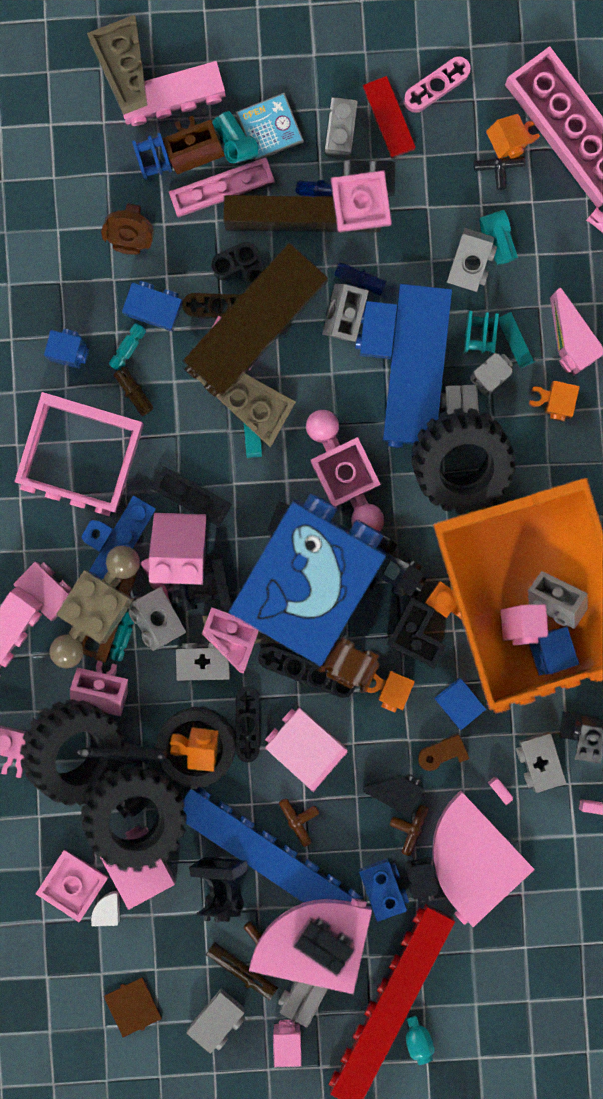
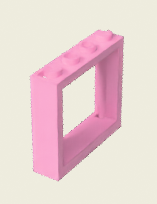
(53, 492)

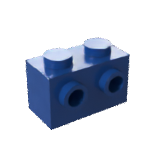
(152, 306)
(377, 330)
(66, 348)
(383, 890)

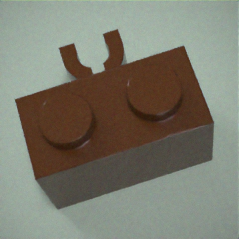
(193, 145)

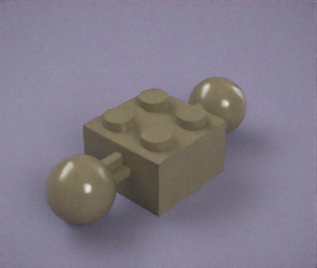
(94, 606)

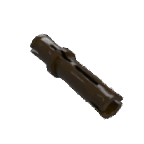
(267, 990)

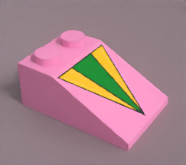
(574, 338)

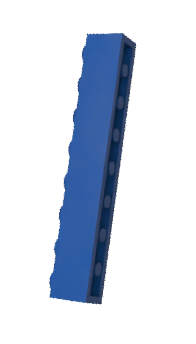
(261, 850)

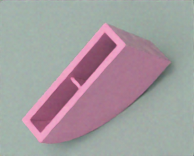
(474, 860)
(278, 958)

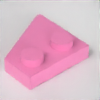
(230, 637)

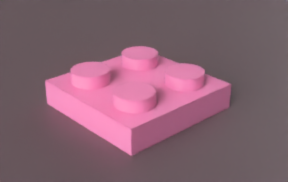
(361, 201)
(72, 885)

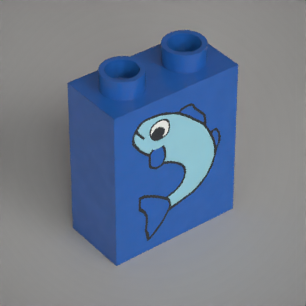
(310, 578)

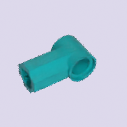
(237, 145)
(498, 226)

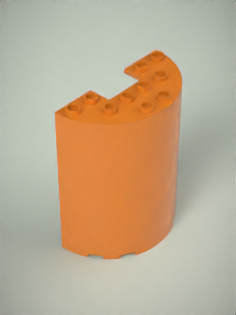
(493, 564)

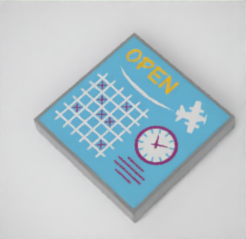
(271, 125)

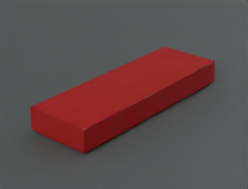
(389, 117)

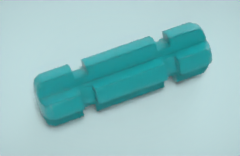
(127, 347)
(121, 638)

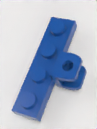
(126, 532)

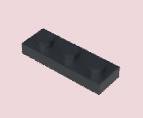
(191, 496)

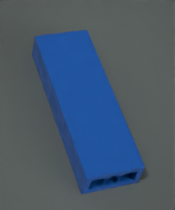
(416, 362)

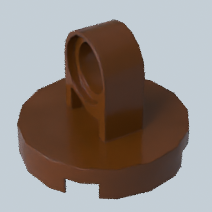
(128, 230)

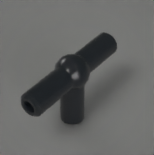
(499, 166)

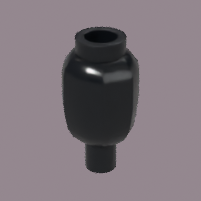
(132, 805)

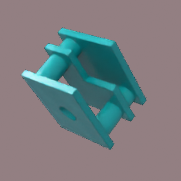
(484, 322)

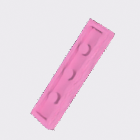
(212, 189)

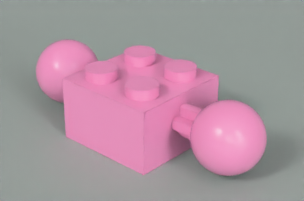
(344, 469)

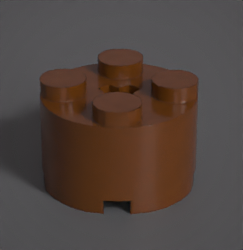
(350, 665)

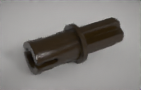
(133, 391)

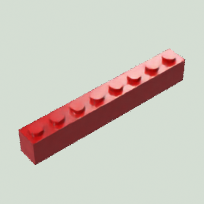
(392, 1004)

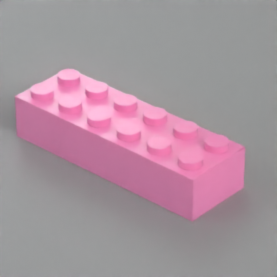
(563, 117)

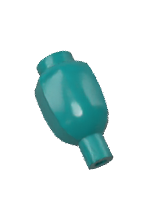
(419, 1042)

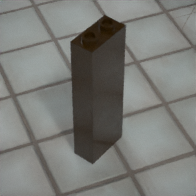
(282, 214)
(254, 321)

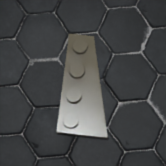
(121, 61)
(258, 407)

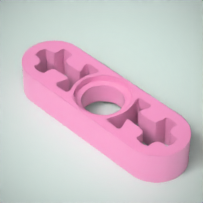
(435, 95)

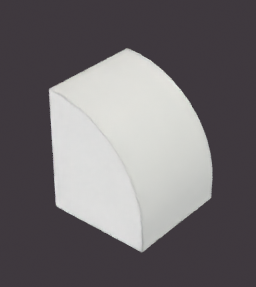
(107, 910)

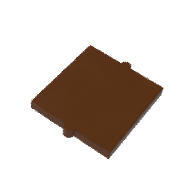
(132, 1007)

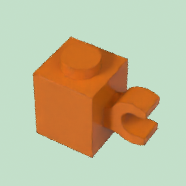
(511, 136)
(560, 400)
(443, 600)
(394, 690)
(200, 748)

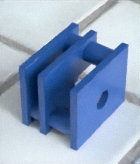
(149, 144)
(554, 652)
(460, 703)

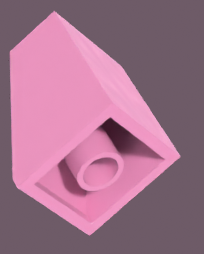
(178, 548)
(305, 748)

